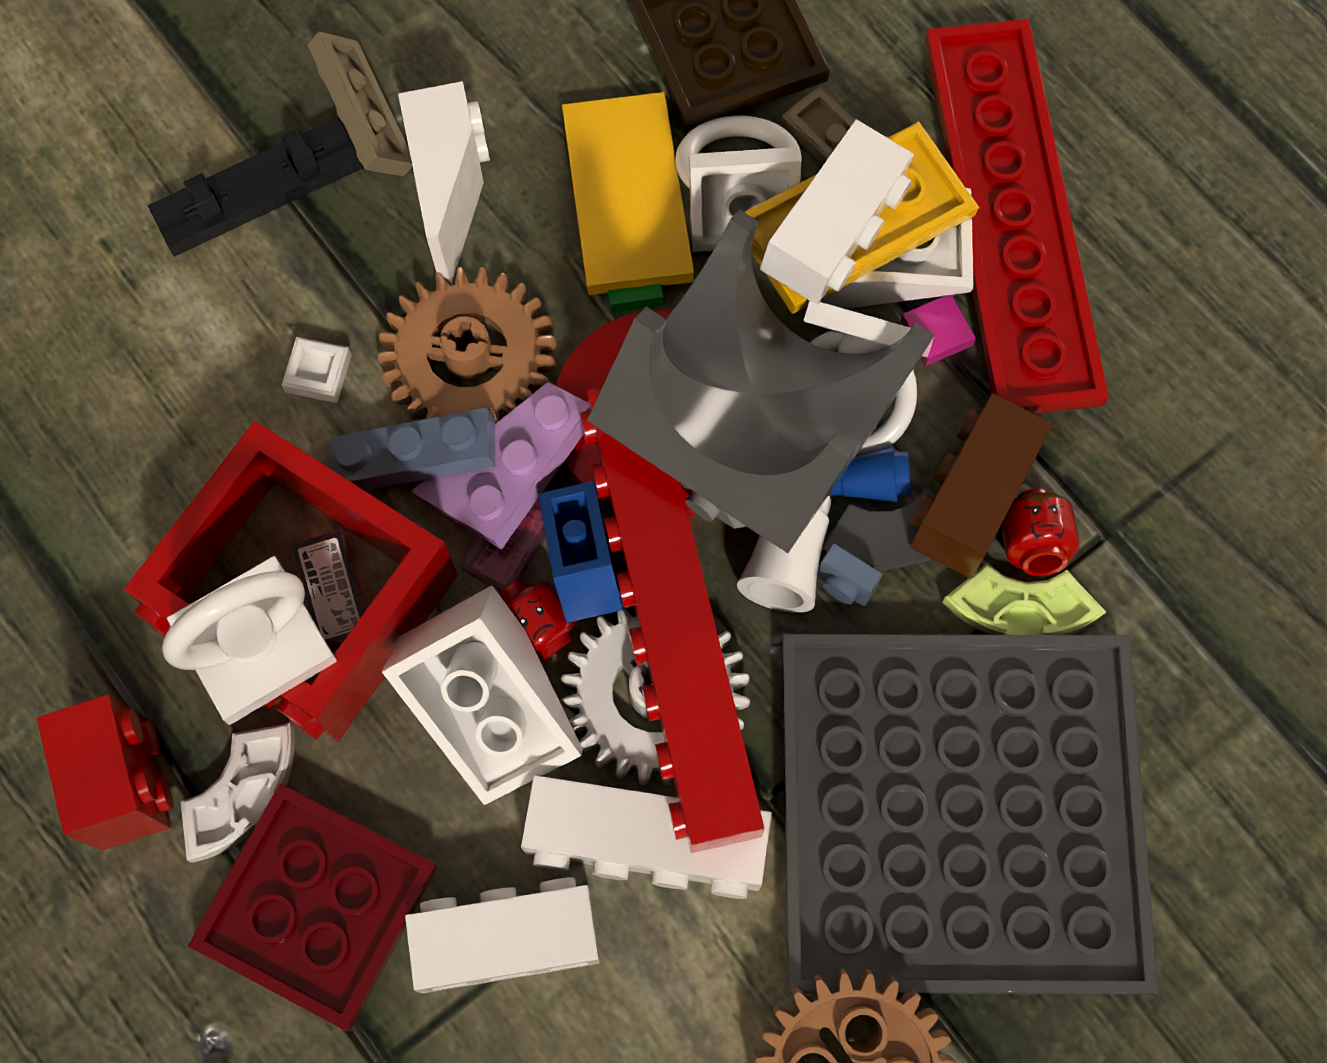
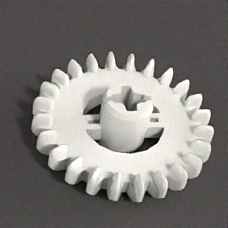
(595, 697)

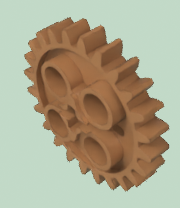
(898, 1034)

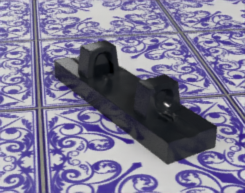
(255, 186)

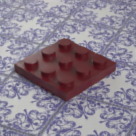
(313, 907)

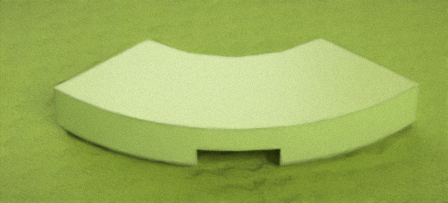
(1023, 608)

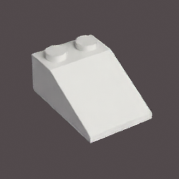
(446, 156)
(930, 270)
(483, 695)

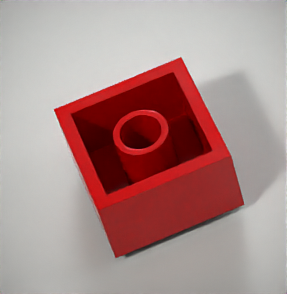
(105, 773)

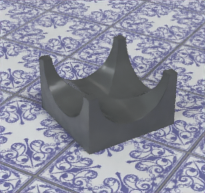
(744, 401)

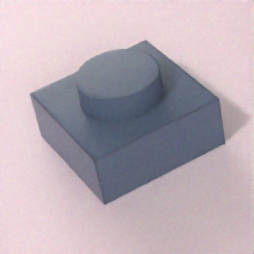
(848, 577)

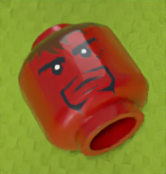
(1040, 532)

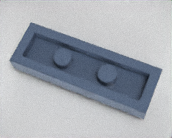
(415, 450)

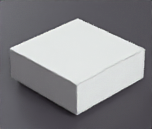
(316, 369)

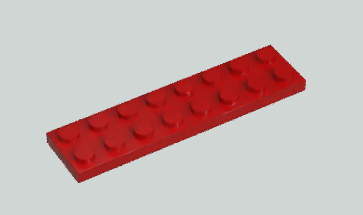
(1024, 245)

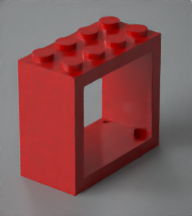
(222, 508)

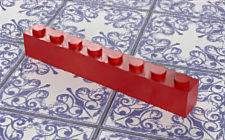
(680, 647)

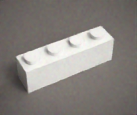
(632, 833)

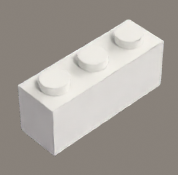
(838, 213)
(502, 936)

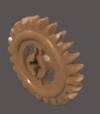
(457, 315)

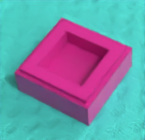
(947, 324)

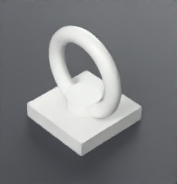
(733, 179)
(863, 334)
(248, 640)

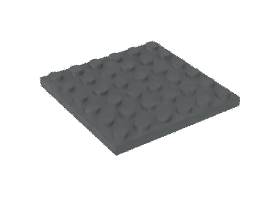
(965, 814)

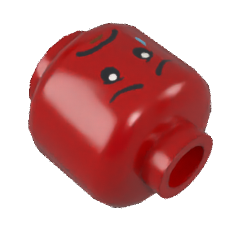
(540, 614)

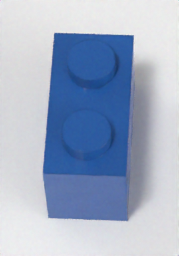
(579, 552)

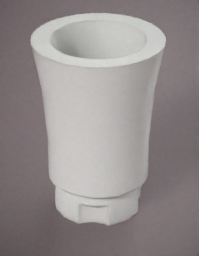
(787, 579)

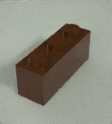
(978, 484)

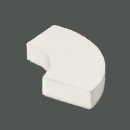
(237, 799)

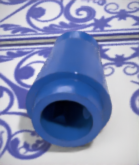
(876, 476)

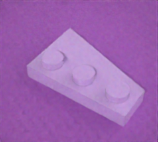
(528, 453)

